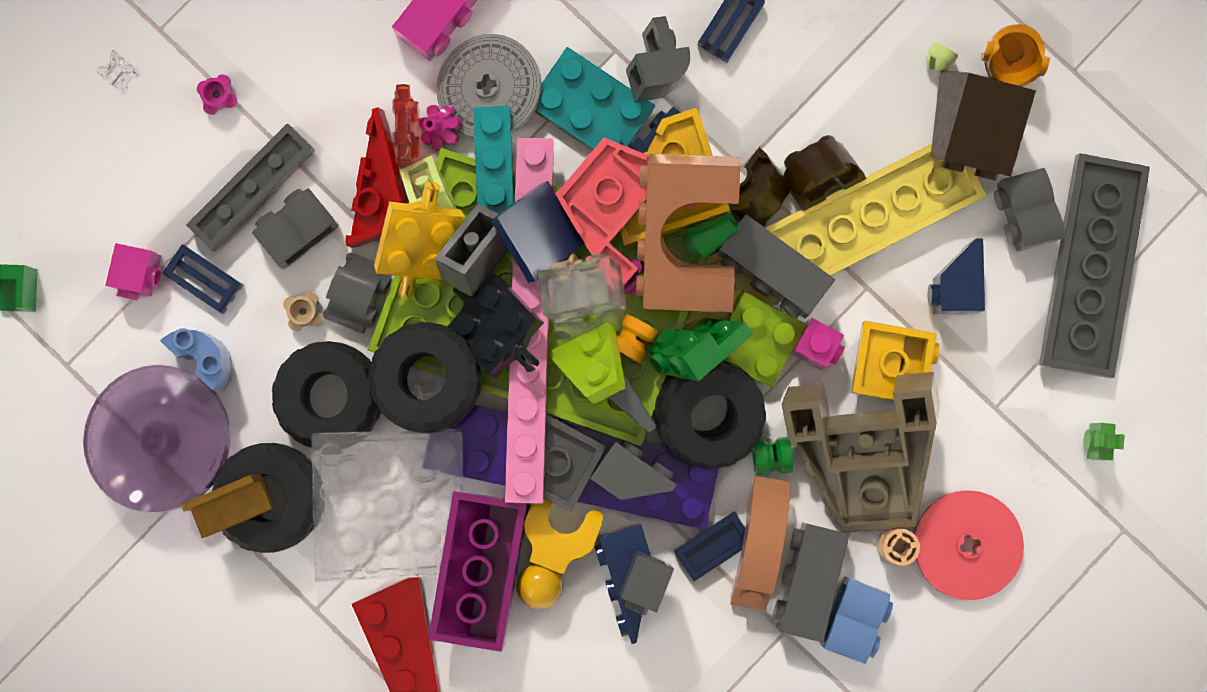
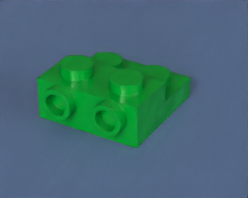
(697, 351)

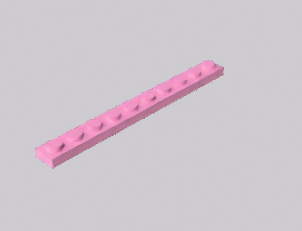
(529, 389)

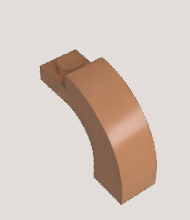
(762, 543)

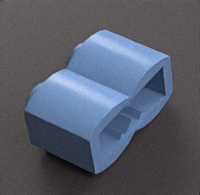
(856, 620)

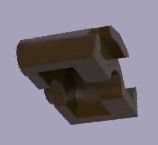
(819, 170)
(761, 191)

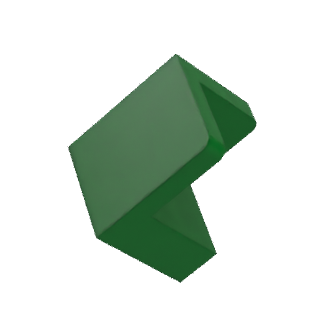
(18, 288)

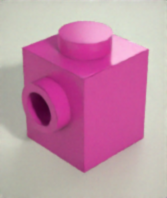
(133, 271)
(819, 345)

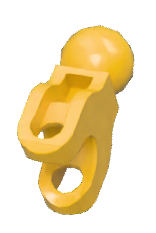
(541, 581)

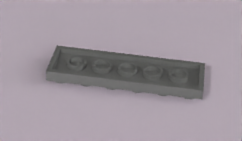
(1094, 266)

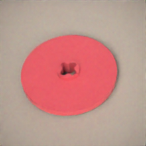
(994, 557)

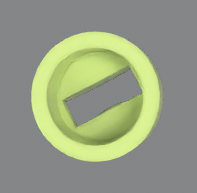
(940, 57)

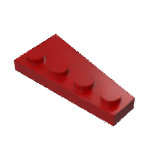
(398, 636)

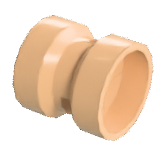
(891, 546)

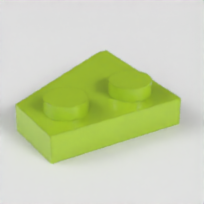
(592, 363)

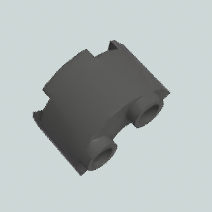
(354, 293)

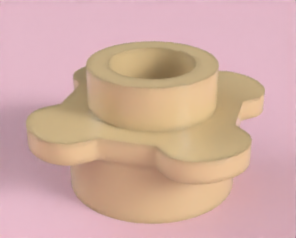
(295, 304)

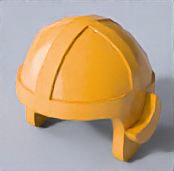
(1015, 55)

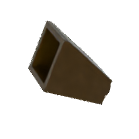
(979, 123)

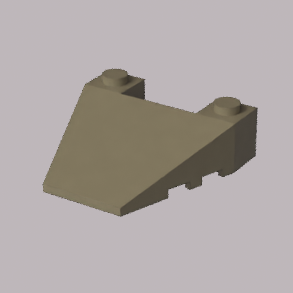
(870, 461)

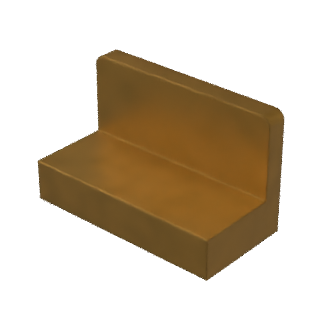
(229, 505)

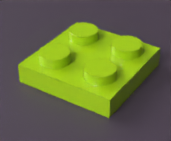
(772, 338)

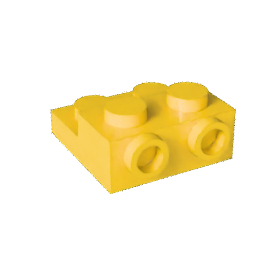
(890, 352)

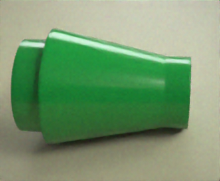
(709, 235)

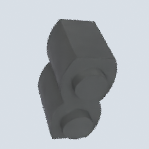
(1029, 210)
(294, 228)

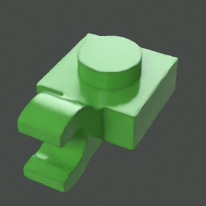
(1101, 441)

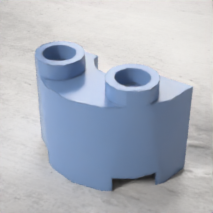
(209, 352)

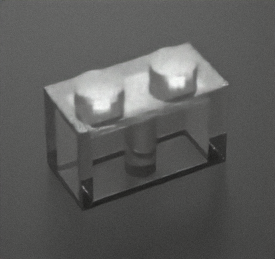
(581, 288)

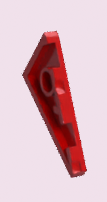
(376, 183)

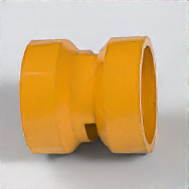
(635, 338)

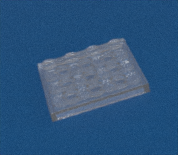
(383, 502)

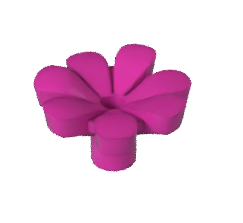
(440, 126)

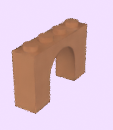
(671, 184)

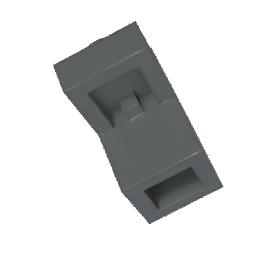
(661, 67)

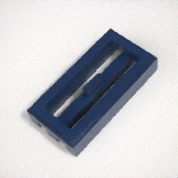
(715, 48)
(227, 295)

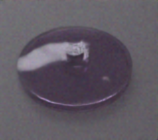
(156, 438)

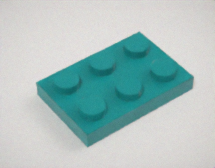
(590, 103)

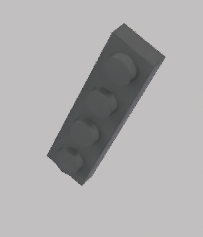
(250, 187)

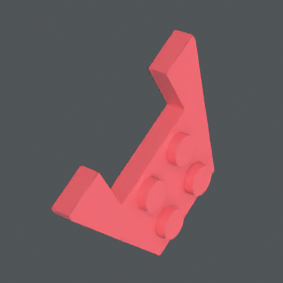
(605, 197)

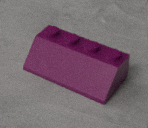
(478, 571)

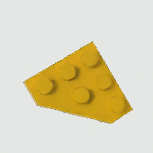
(678, 136)

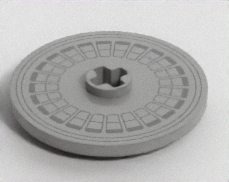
(492, 58)

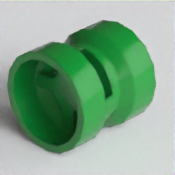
(764, 456)

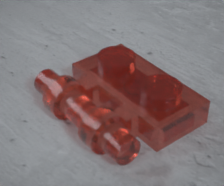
(406, 114)

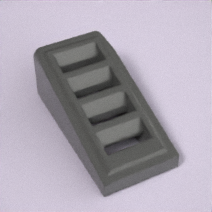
(632, 405)

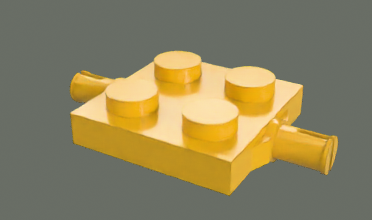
(414, 237)

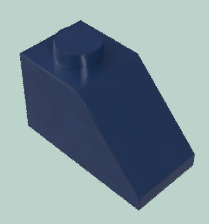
(960, 283)

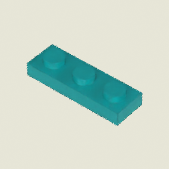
(494, 157)

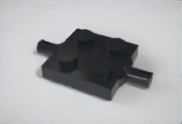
(497, 326)

